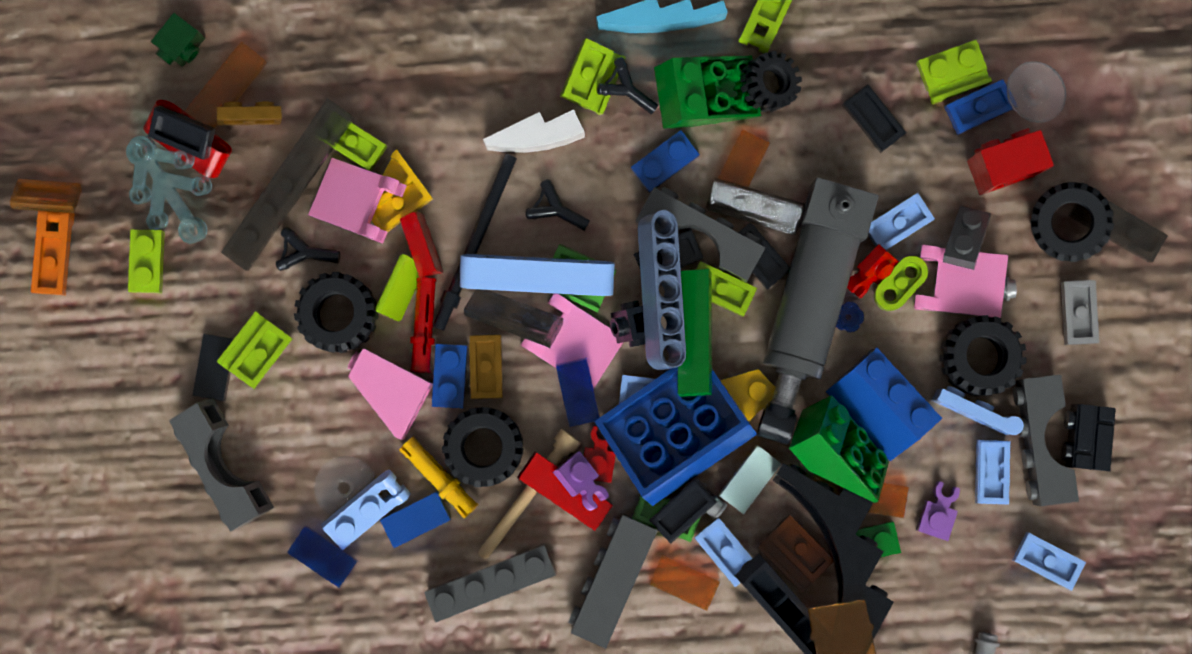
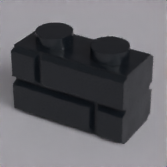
(1089, 437)

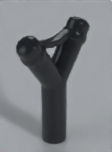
(626, 87)
(556, 208)
(303, 251)

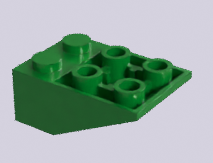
(703, 91)
(839, 449)

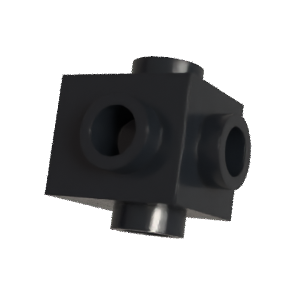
(628, 324)

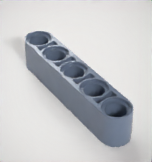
(670, 278)

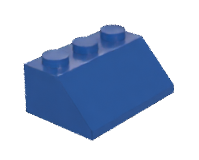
(884, 404)

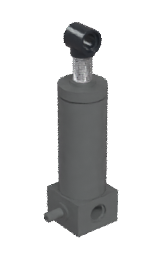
(830, 235)

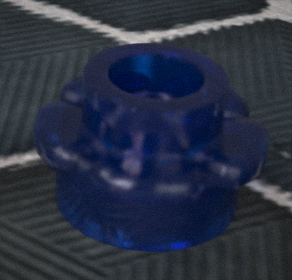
(857, 317)

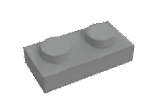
(1080, 312)

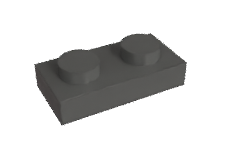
(967, 237)

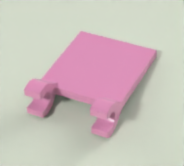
(351, 197)
(964, 289)
(578, 339)

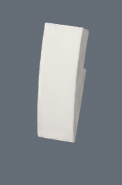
(536, 135)

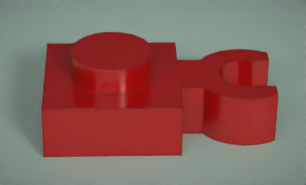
(873, 268)
(600, 458)

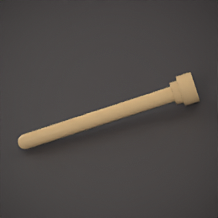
(564, 445)

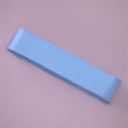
(537, 274)

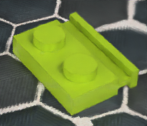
(591, 66)
(954, 71)
(254, 350)

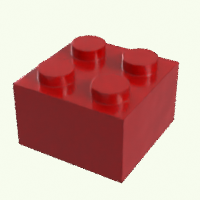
(1009, 162)

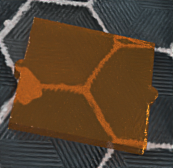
(842, 629)

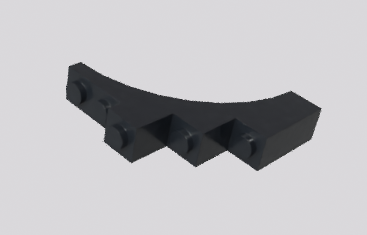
(839, 521)
(778, 601)

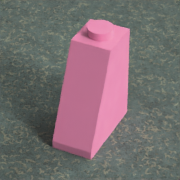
(389, 390)

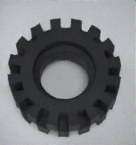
(785, 75)

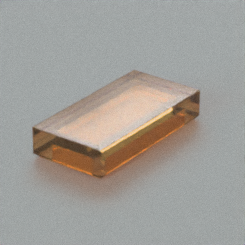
(744, 159)
(45, 196)
(684, 582)

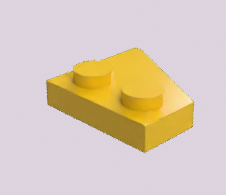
(394, 207)
(750, 391)

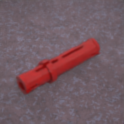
(423, 325)

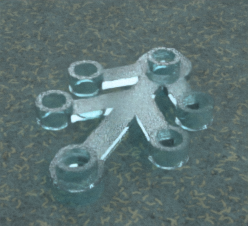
(164, 187)

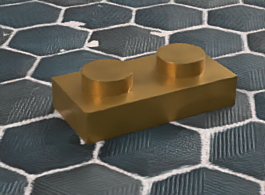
(261, 114)
(486, 366)

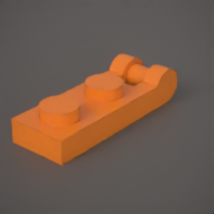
(51, 253)

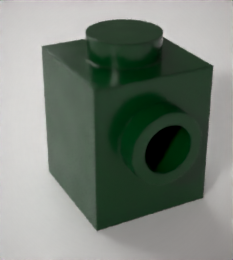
(177, 41)

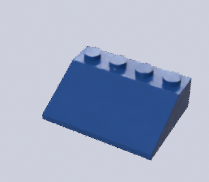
(671, 437)

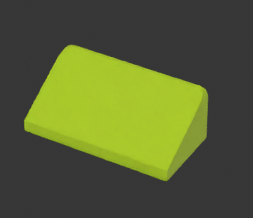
(398, 289)

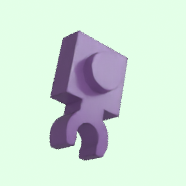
(578, 477)
(937, 517)

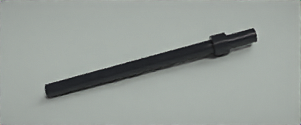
(451, 298)

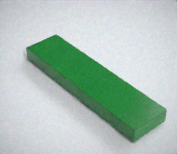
(696, 370)

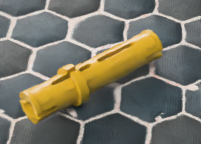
(440, 479)

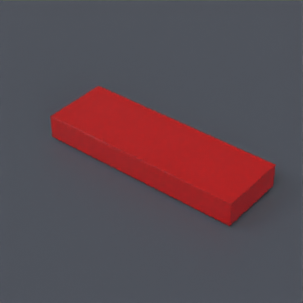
(540, 477)

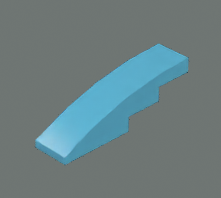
(650, 18)

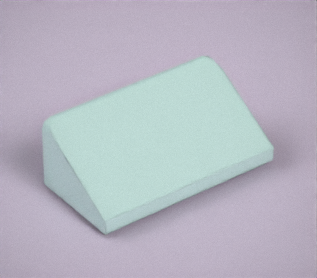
(749, 479)

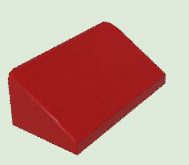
(421, 244)

